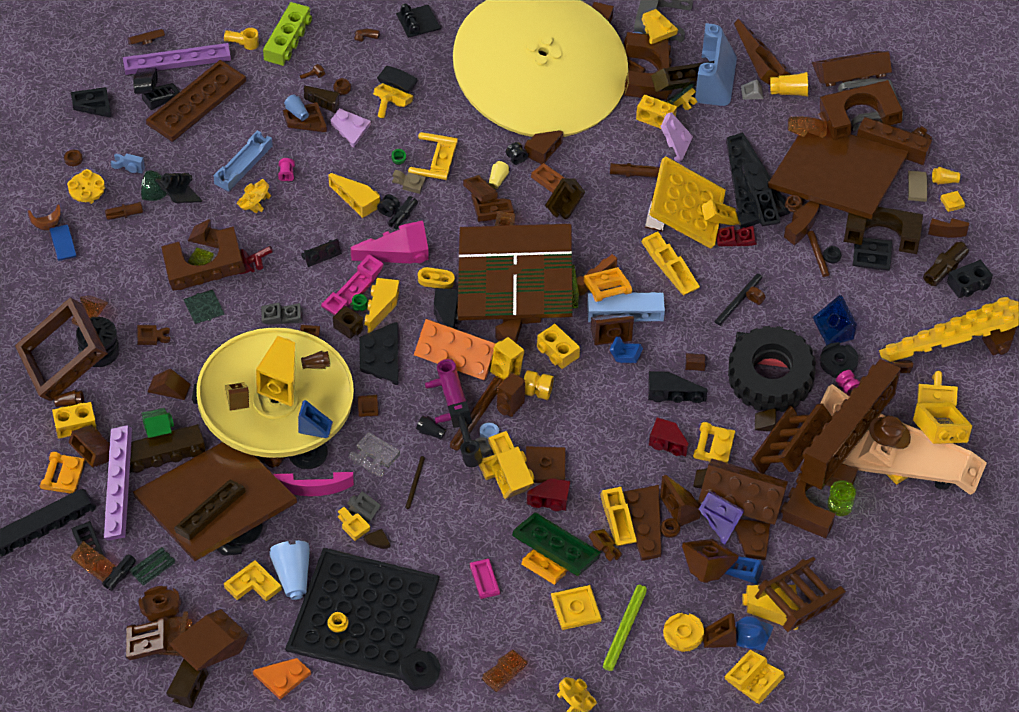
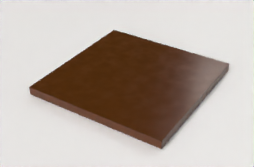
(839, 172)
(190, 484)

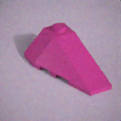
(401, 246)

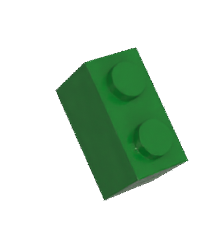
(157, 422)

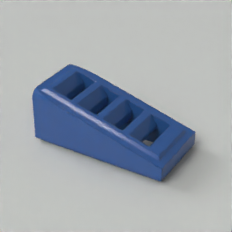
(747, 575)

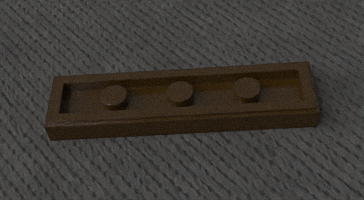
(209, 509)

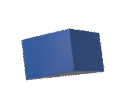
(313, 422)

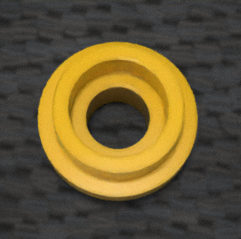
(338, 617)

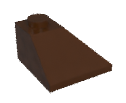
(607, 327)
(679, 502)
(708, 559)

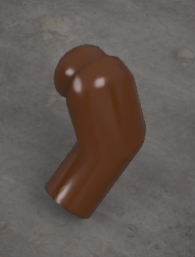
(360, 34)

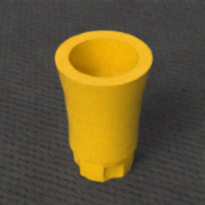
(790, 84)

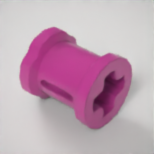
(286, 169)

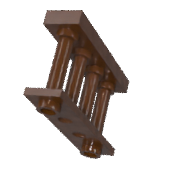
(793, 449)
(805, 611)

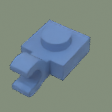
(130, 162)

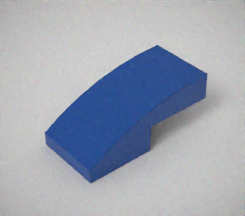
(62, 242)

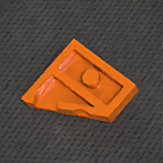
(283, 676)

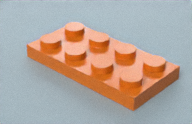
(469, 352)

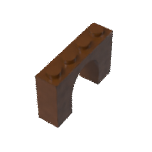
(639, 47)
(876, 95)
(226, 263)
(807, 516)

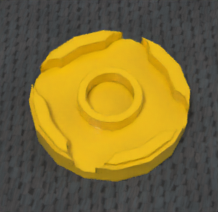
(683, 632)

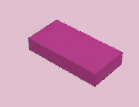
(484, 578)

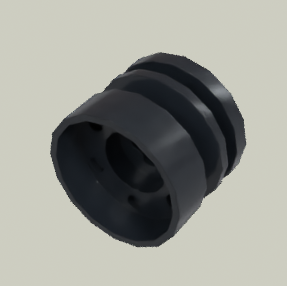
(108, 335)

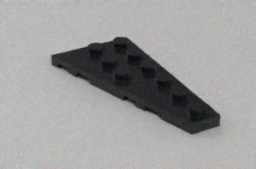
(740, 153)

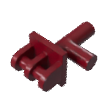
(256, 257)

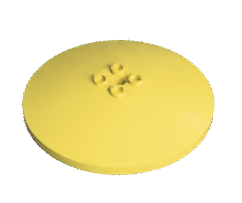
(265, 426)

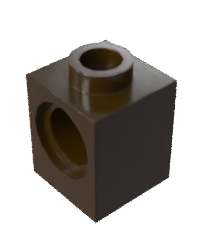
(348, 322)

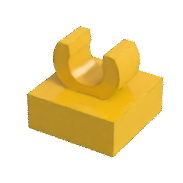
(685, 99)

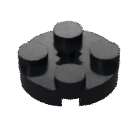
(833, 351)
(415, 679)

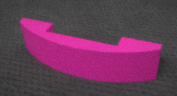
(358, 284)
(317, 487)

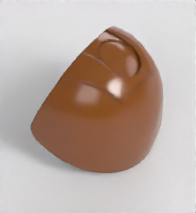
(46, 222)

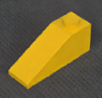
(356, 194)

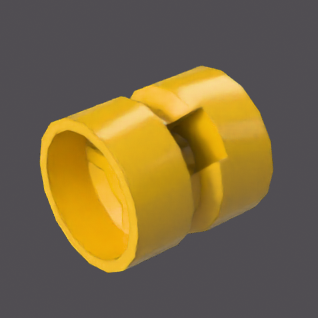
(538, 385)

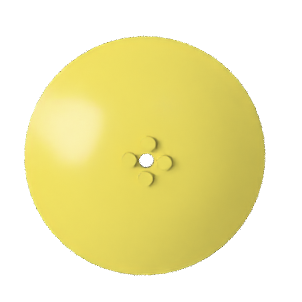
(534, 93)

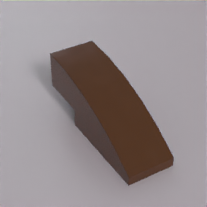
(802, 222)

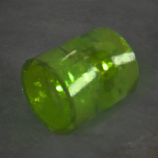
(841, 498)

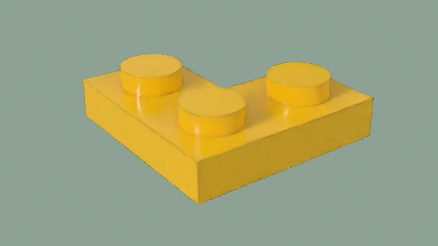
(499, 443)
(250, 578)

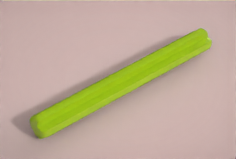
(624, 628)

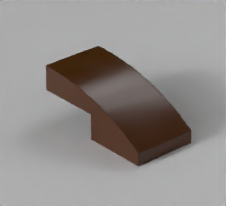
(954, 229)

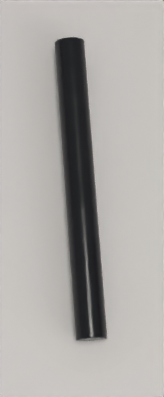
(738, 299)

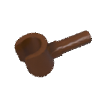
(317, 70)

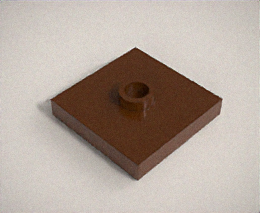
(546, 462)

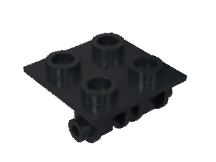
(417, 20)
(177, 187)

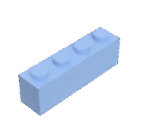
(639, 305)

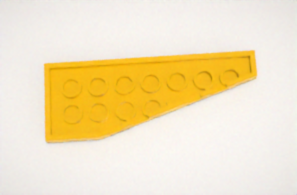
(998, 315)

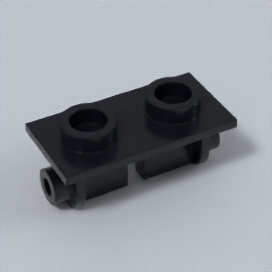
(322, 252)

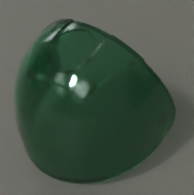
(150, 189)

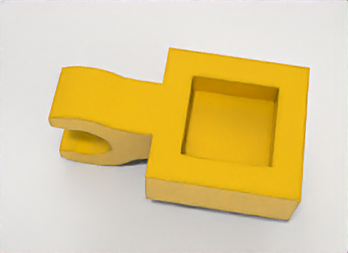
(354, 525)

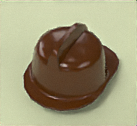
(890, 432)

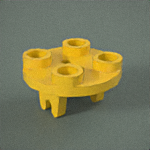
(86, 186)
(254, 195)
(576, 695)

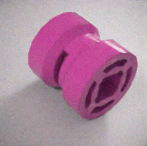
(847, 381)

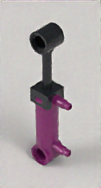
(458, 410)

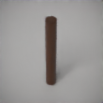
(818, 254)

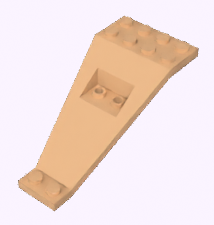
(919, 460)

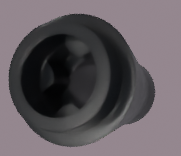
(429, 427)

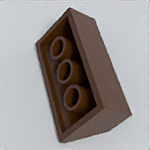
(853, 67)

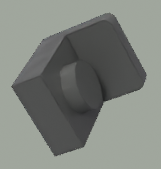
(363, 505)

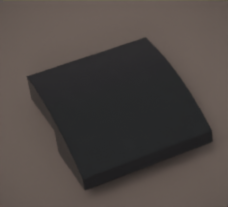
(873, 254)

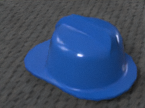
(752, 633)

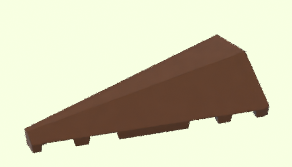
(760, 55)

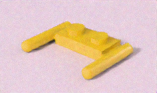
(442, 158)

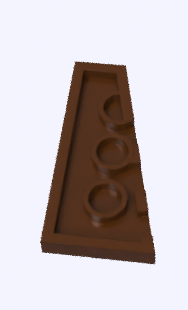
(645, 518)

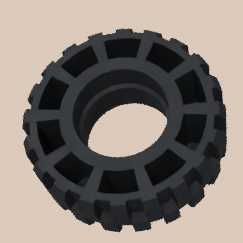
(778, 345)

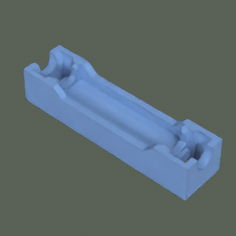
(243, 161)

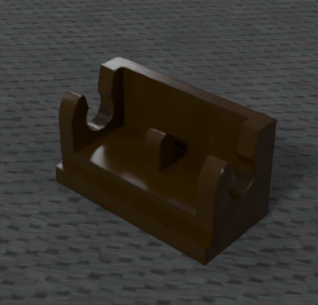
(565, 198)
(187, 684)

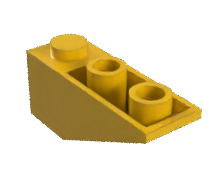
(384, 300)

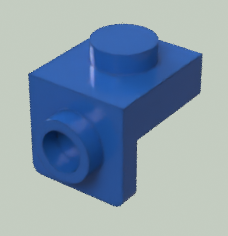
(625, 352)

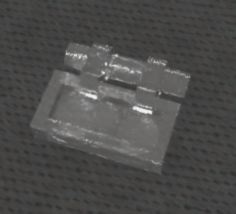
(376, 449)

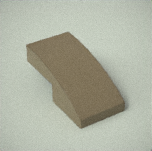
(917, 186)

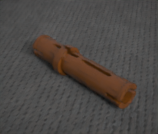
(634, 170)

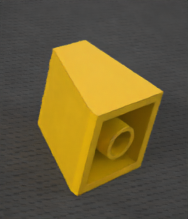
(277, 372)

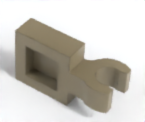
(411, 182)

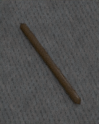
(415, 482)

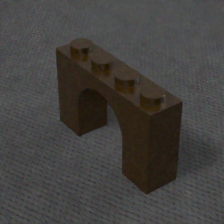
(904, 223)

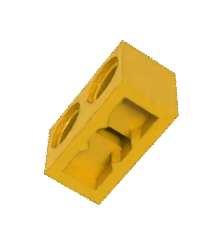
(653, 110)
(558, 346)
(506, 358)
(73, 418)

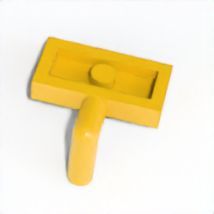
(387, 94)
(937, 393)

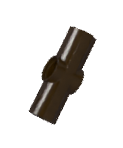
(946, 263)

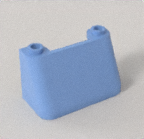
(716, 78)

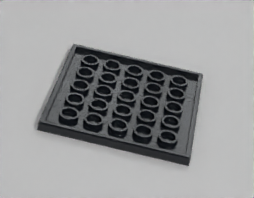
(383, 610)

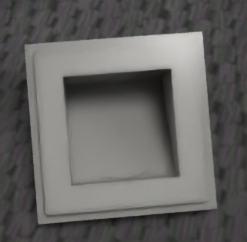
(752, 90)

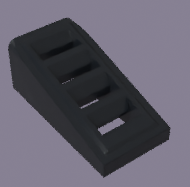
(158, 101)
(83, 528)

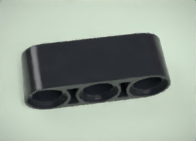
(145, 80)

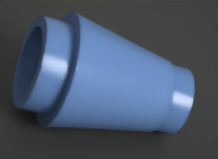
(296, 107)

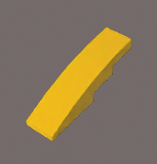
(670, 263)

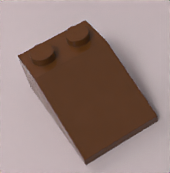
(210, 640)

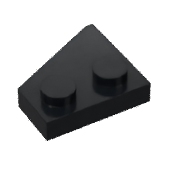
(92, 101)

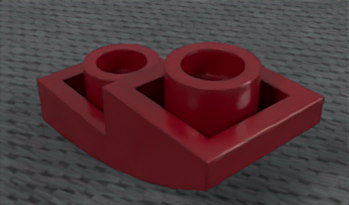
(741, 237)

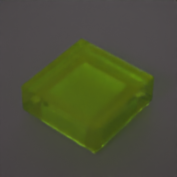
(200, 257)

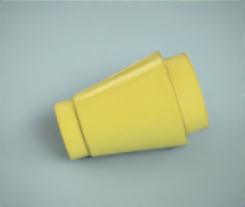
(498, 174)

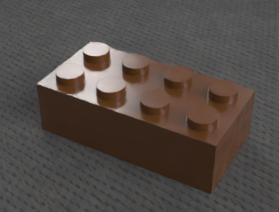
(752, 491)

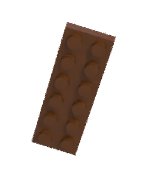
(196, 100)

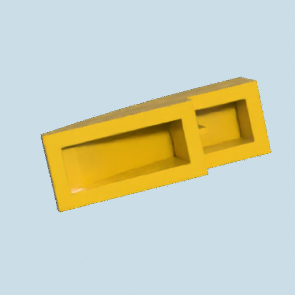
(618, 516)

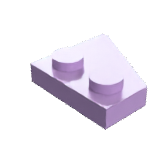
(350, 125)
(676, 135)

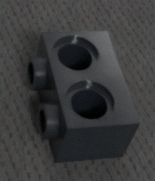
(969, 279)

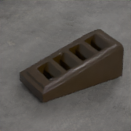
(324, 98)

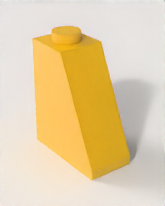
(765, 607)

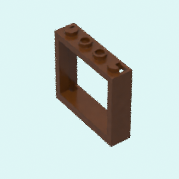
(77, 365)

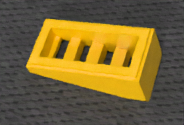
(718, 213)

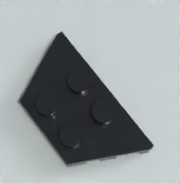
(380, 353)

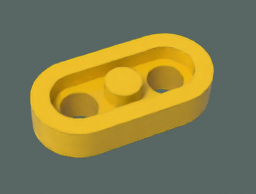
(436, 277)

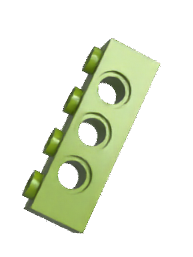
(287, 33)

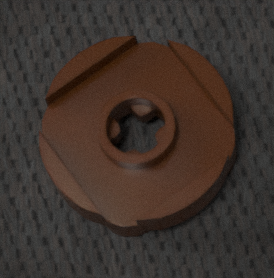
(169, 603)

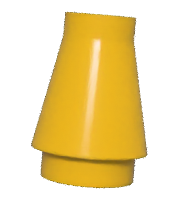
(944, 176)

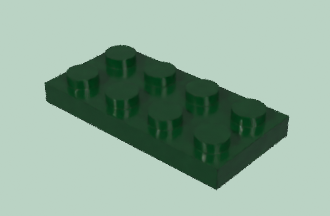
(556, 544)

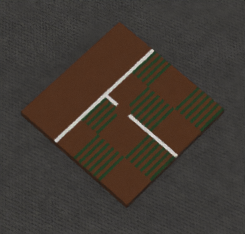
(515, 272)

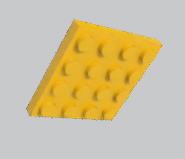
(679, 201)

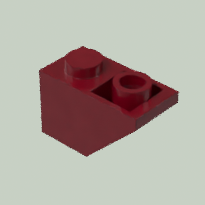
(668, 437)
(550, 494)

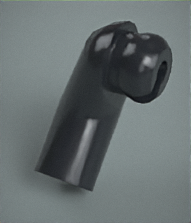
(228, 549)

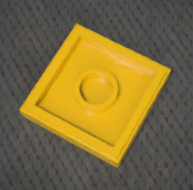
(576, 607)

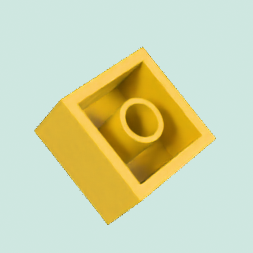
(512, 472)

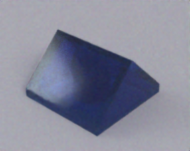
(836, 322)

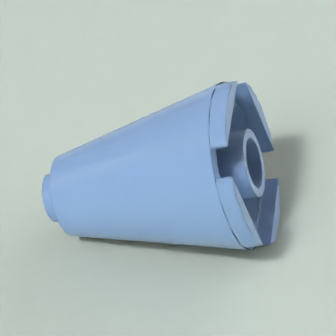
(292, 566)

